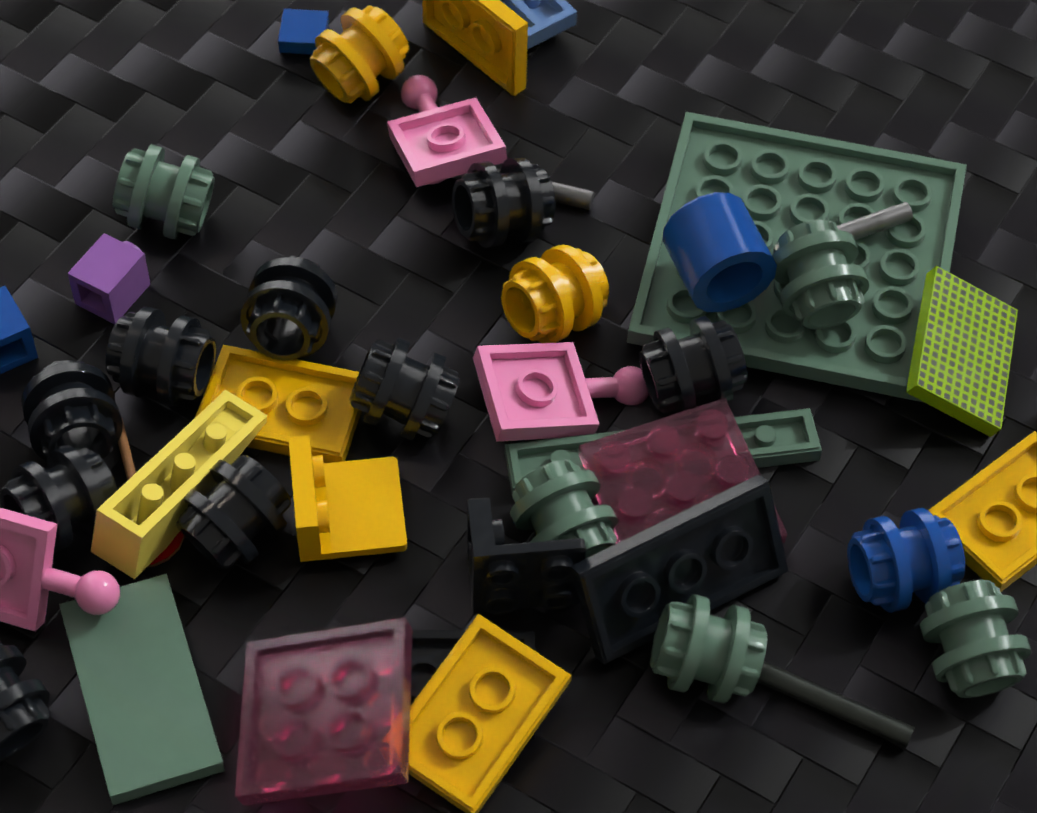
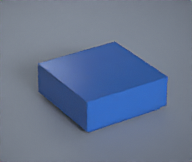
(300, 29)

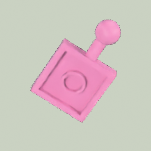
(442, 139)
(543, 390)
(28, 574)

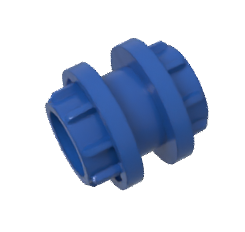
(895, 561)

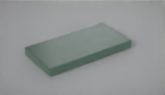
(142, 692)

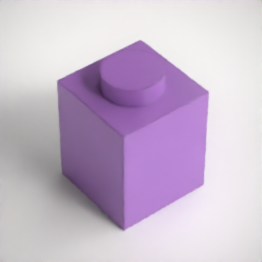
(109, 278)

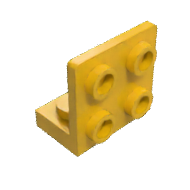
(345, 505)

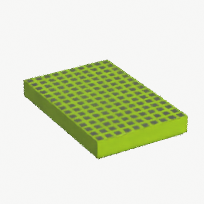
(962, 351)

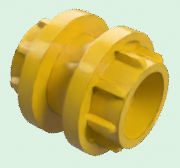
(353, 60)
(555, 294)

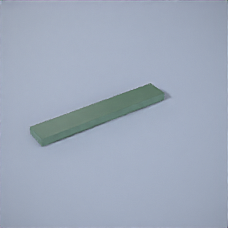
(771, 439)

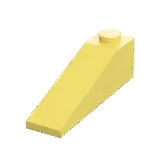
(144, 512)

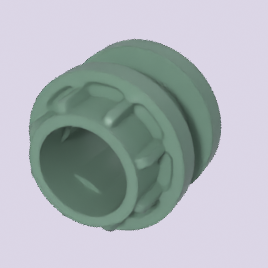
(163, 191)
(819, 274)
(559, 506)
(975, 638)
(708, 648)

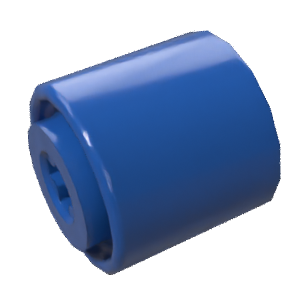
(718, 252)

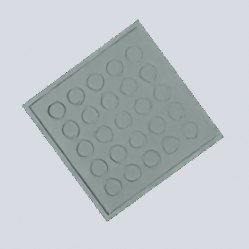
(797, 180)

